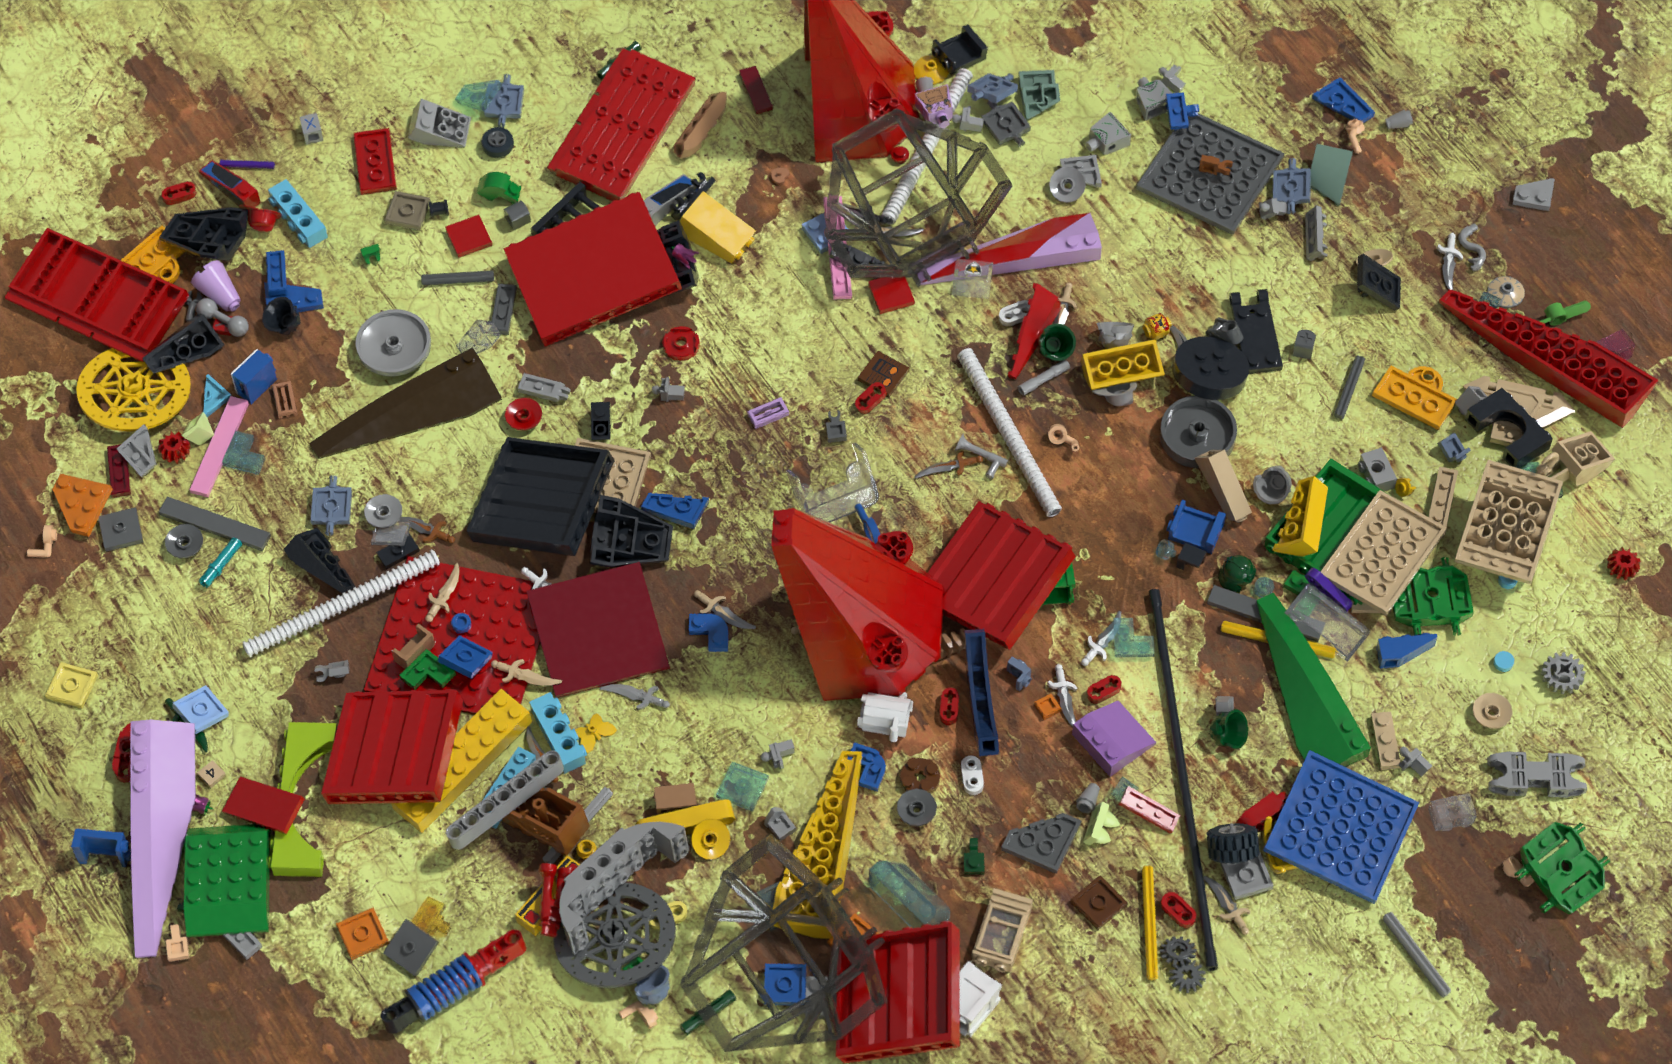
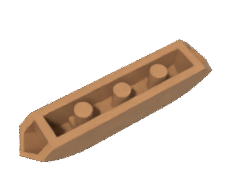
(703, 121)

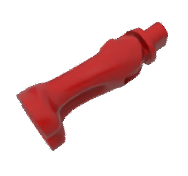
(549, 907)

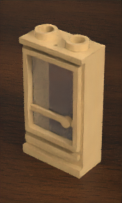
(1002, 930)

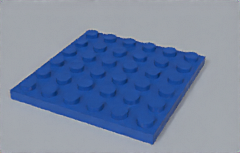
(1341, 827)

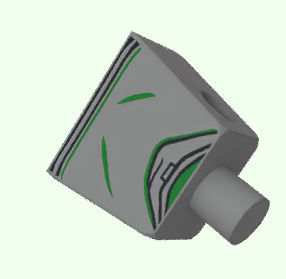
(1151, 98)
(1108, 135)

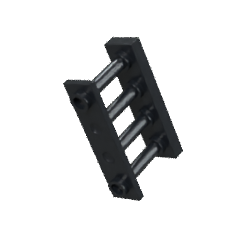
(563, 208)

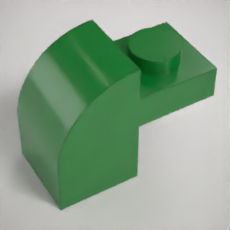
(498, 184)

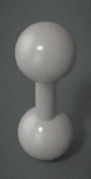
(236, 325)

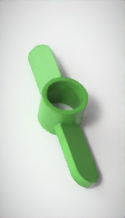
(1557, 314)

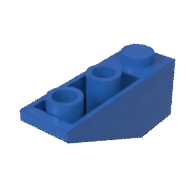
(1399, 650)

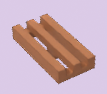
(287, 412)

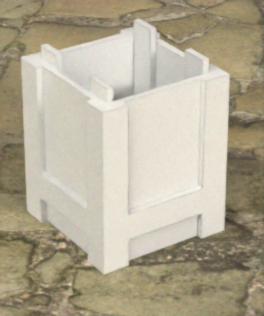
(977, 998)

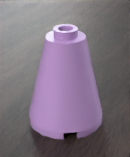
(217, 285)

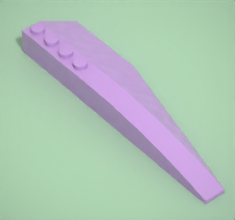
(160, 814)

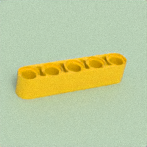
(690, 817)

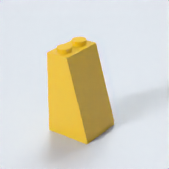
(716, 228)

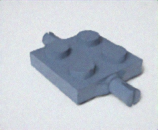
(992, 87)
(506, 102)
(1292, 185)
(331, 505)

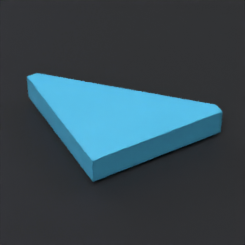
(214, 396)

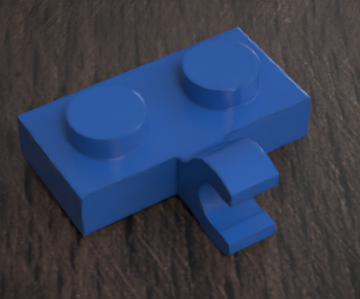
(1179, 111)

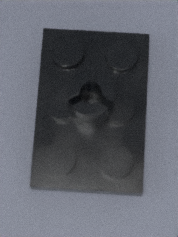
(1378, 282)

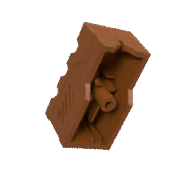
(550, 819)

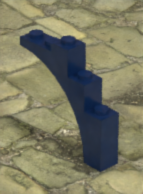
(980, 694)

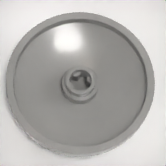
(393, 342)

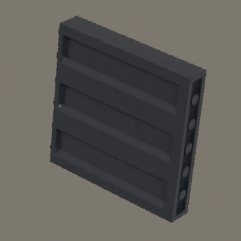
(540, 496)

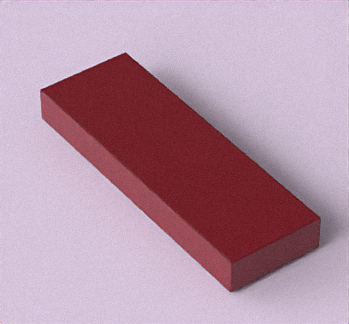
(755, 89)
(118, 472)

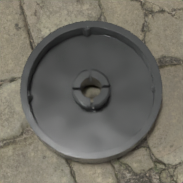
(1196, 414)

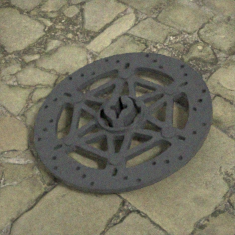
(617, 940)

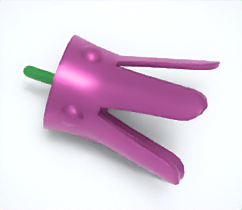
(682, 253)
(201, 805)

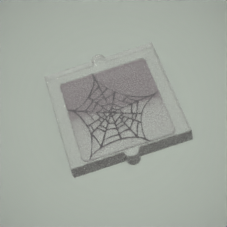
(392, 535)

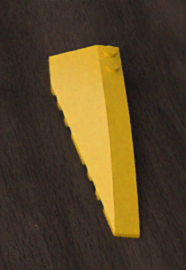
(825, 840)

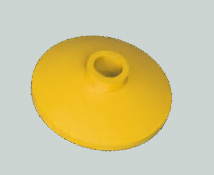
(923, 69)
(719, 839)

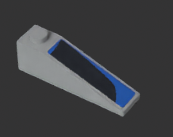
(659, 202)

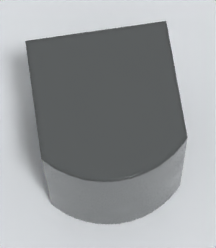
(517, 215)
(1304, 344)

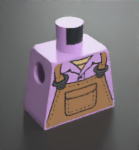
(935, 105)

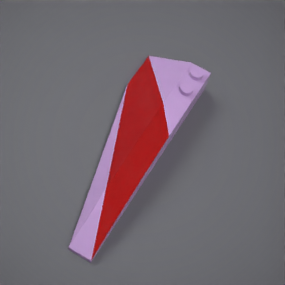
(1039, 246)

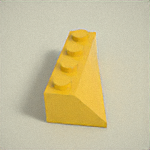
(1304, 519)

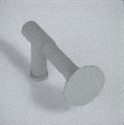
(997, 460)

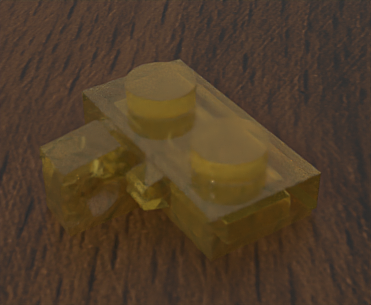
(430, 917)

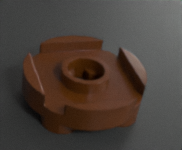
(920, 766)

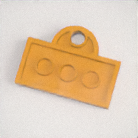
(156, 257)
(1416, 395)

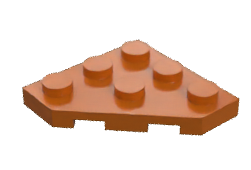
(81, 502)

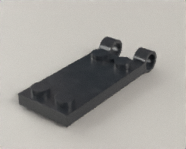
(1258, 333)

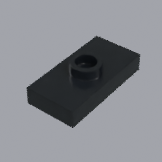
(394, 554)

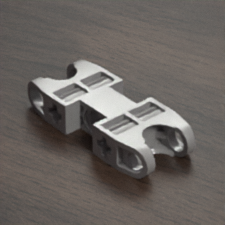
(1551, 774)

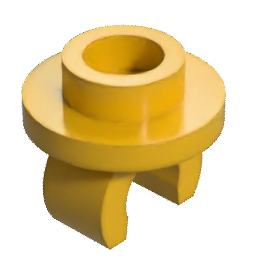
(1403, 487)

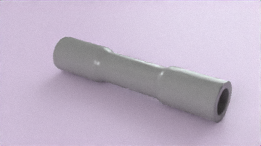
(1054, 371)

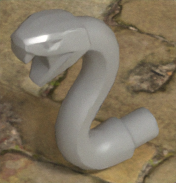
(1464, 233)

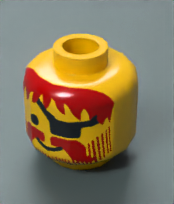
(1156, 326)

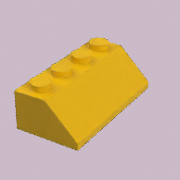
(1122, 365)

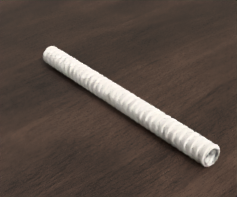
(910, 178)
(1009, 432)
(342, 602)

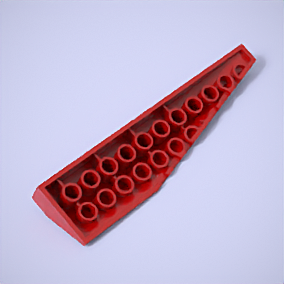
(1565, 361)

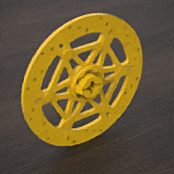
(132, 392)

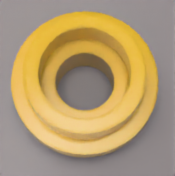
(583, 845)

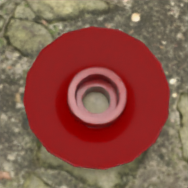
(520, 408)

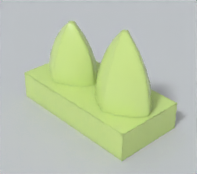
(1099, 818)

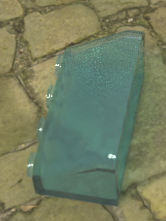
(907, 894)

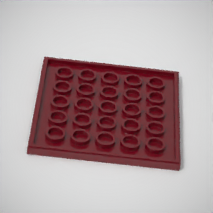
(598, 629)

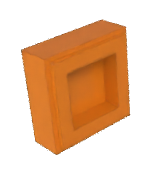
(1047, 706)

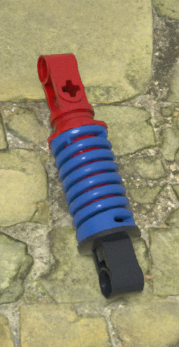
(460, 976)

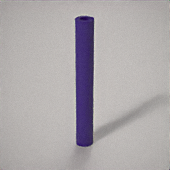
(247, 164)

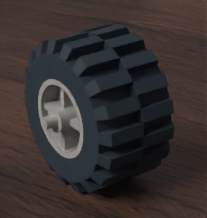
(1232, 843)

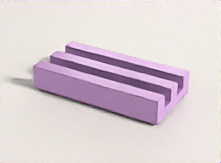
(769, 415)

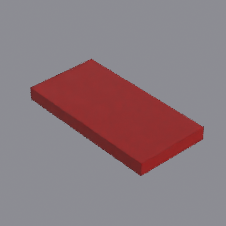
(375, 161)
(263, 805)

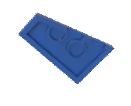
(1344, 100)
(302, 297)
(679, 510)

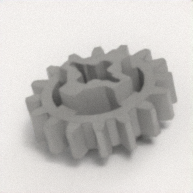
(1564, 680)

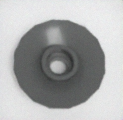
(184, 534)
(916, 799)

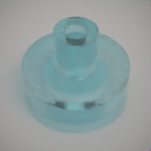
(1165, 549)
(1263, 586)

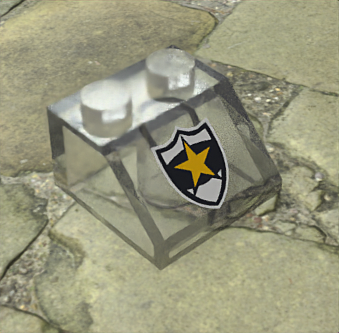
(972, 279)

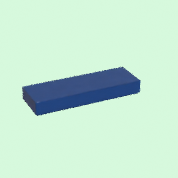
(276, 272)

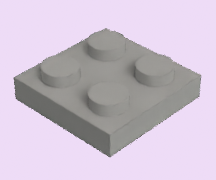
(1247, 877)

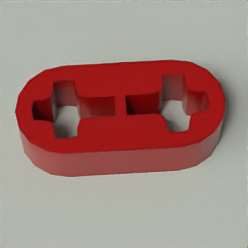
(179, 193)
(867, 394)
(1103, 687)
(948, 706)

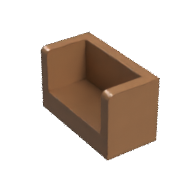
(417, 645)
(674, 796)

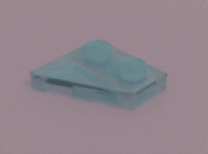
(478, 94)

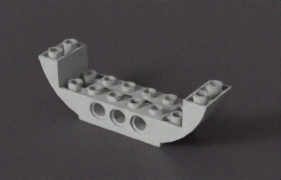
(610, 868)

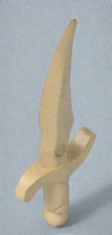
(444, 594)
(523, 674)

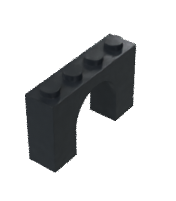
(1502, 407)

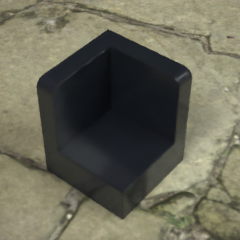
(1190, 555)

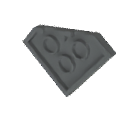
(1043, 841)

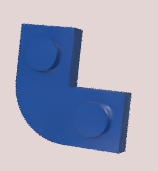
(714, 627)
(873, 766)

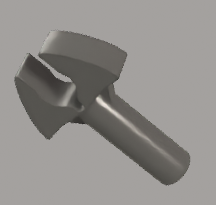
(192, 305)

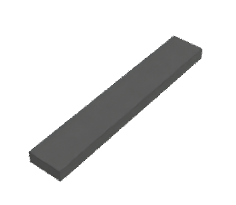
(214, 523)
(1247, 607)

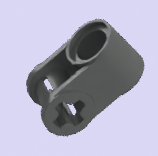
(1225, 330)

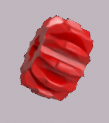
(173, 447)
(1623, 563)

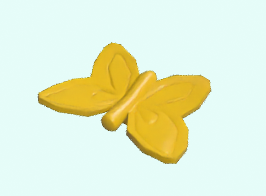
(591, 731)

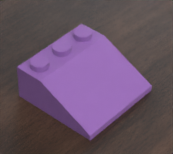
(1112, 737)

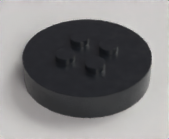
(1210, 368)

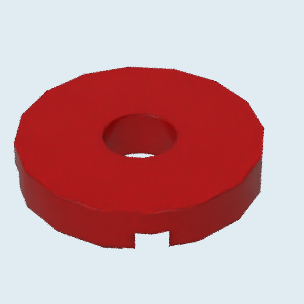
(681, 352)

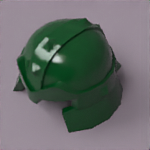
(1057, 342)
(1236, 571)
(1230, 729)

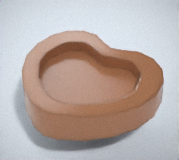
(779, 175)

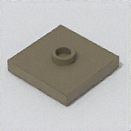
(407, 210)

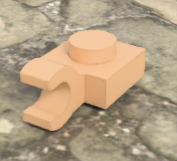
(177, 946)

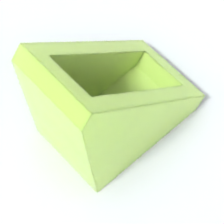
(198, 430)

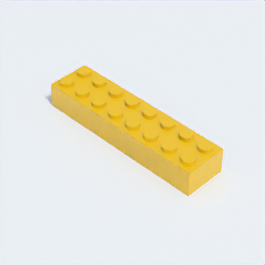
(473, 751)

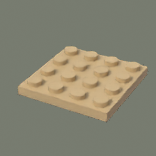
(626, 473)

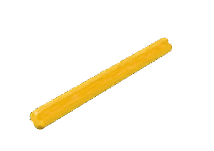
(1259, 635)
(1149, 923)

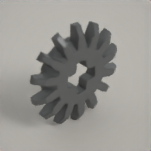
(1173, 945)
(1188, 983)

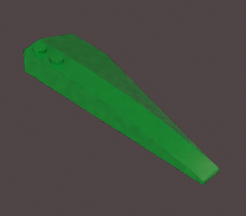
(1311, 699)

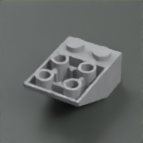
(438, 125)

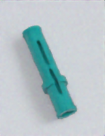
(215, 568)

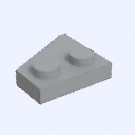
(1087, 166)
(1534, 194)
(139, 451)

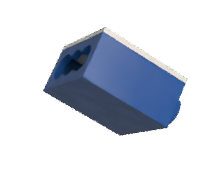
(254, 376)

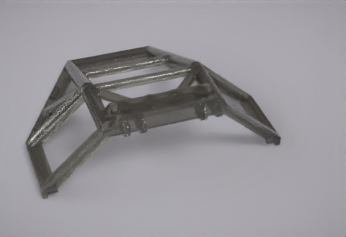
(924, 253)
(830, 915)

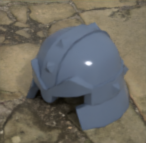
(654, 987)

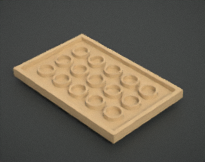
(1383, 552)

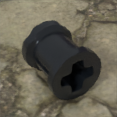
(438, 208)

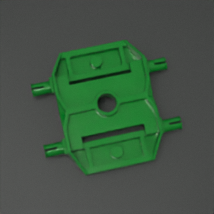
(1436, 609)
(1552, 878)

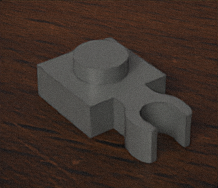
(835, 428)

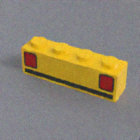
(529, 913)

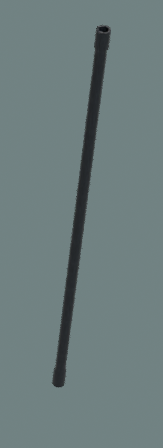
(1210, 952)

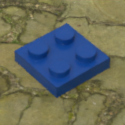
(465, 656)
(785, 983)

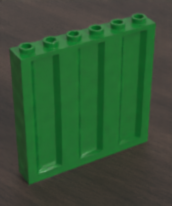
(1345, 503)

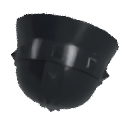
(281, 316)

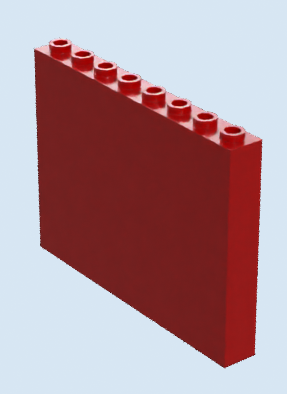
(592, 268)

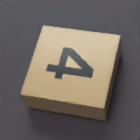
(211, 774)

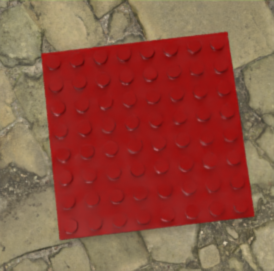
(499, 623)

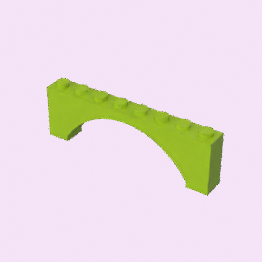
(303, 746)

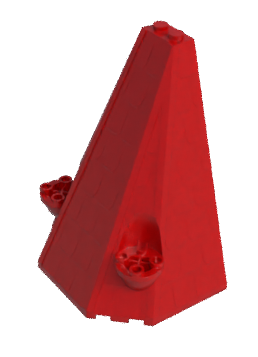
(855, 76)
(859, 605)

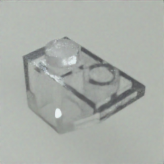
(479, 337)

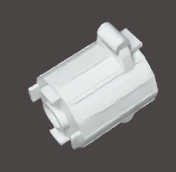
(885, 714)

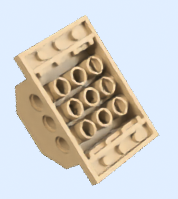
(1509, 522)

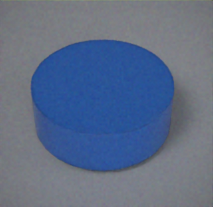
(461, 623)

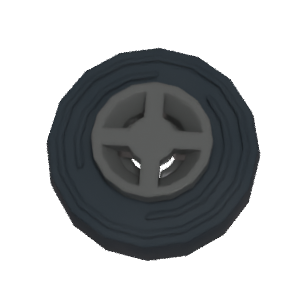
(491, 140)

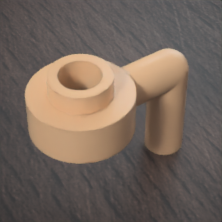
(1353, 128)
(1063, 437)
(49, 536)
(1511, 866)
(648, 1016)

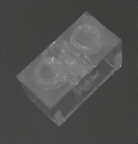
(1452, 812)

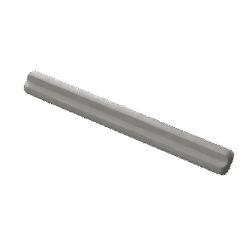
(590, 811)
(1416, 954)

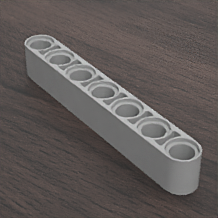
(494, 802)

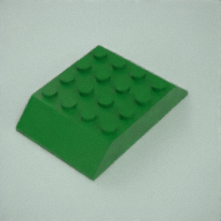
(226, 880)

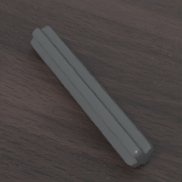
(457, 277)
(1349, 387)

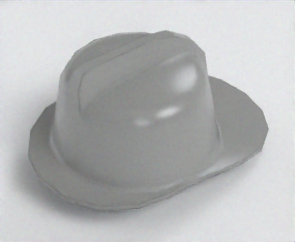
(1119, 394)

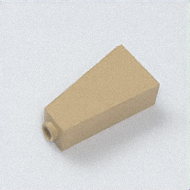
(1224, 484)

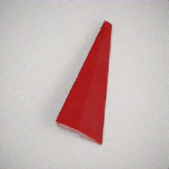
(1042, 313)

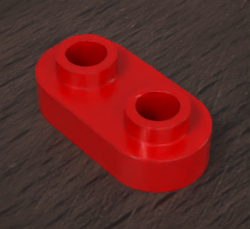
(1180, 910)

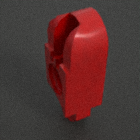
(122, 759)
(1268, 806)

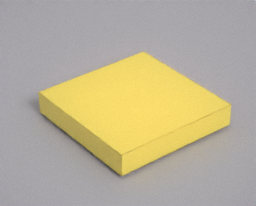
(71, 685)

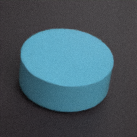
(1506, 583)
(1503, 661)

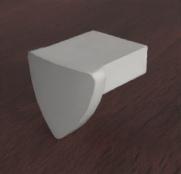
(779, 823)

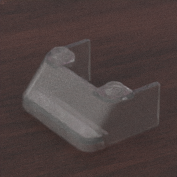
(841, 498)
(1328, 620)

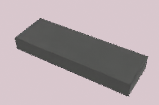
(504, 307)

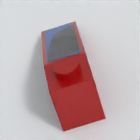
(230, 184)

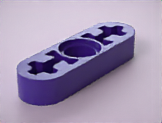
(1323, 584)

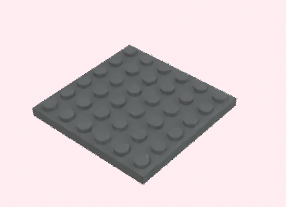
(1210, 197)

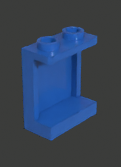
(1195, 527)
(102, 843)

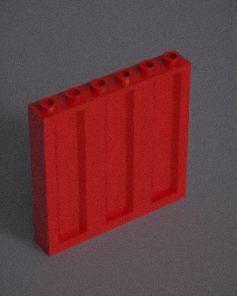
(998, 573)
(392, 747)
(922, 994)

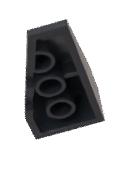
(188, 343)
(313, 553)

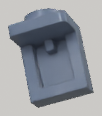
(1453, 448)
(1021, 671)

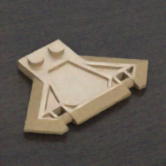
(1531, 399)

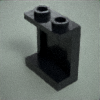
(960, 50)

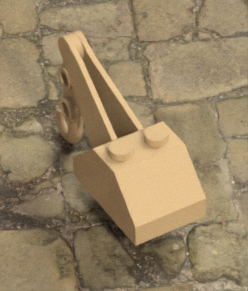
(1578, 457)

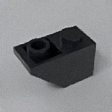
(601, 421)

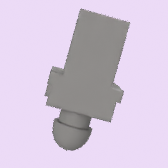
(1170, 78)
(968, 122)
(1272, 207)
(668, 391)
(1224, 704)
(777, 751)
(1414, 760)

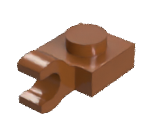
(1213, 165)

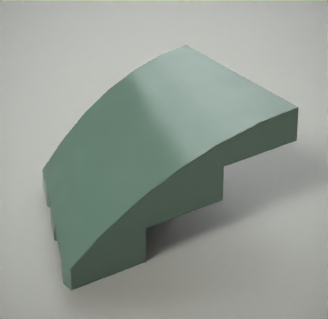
(1038, 91)
(1330, 171)

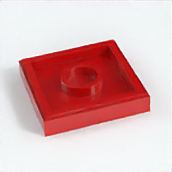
(468, 236)
(891, 294)

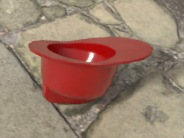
(261, 218)

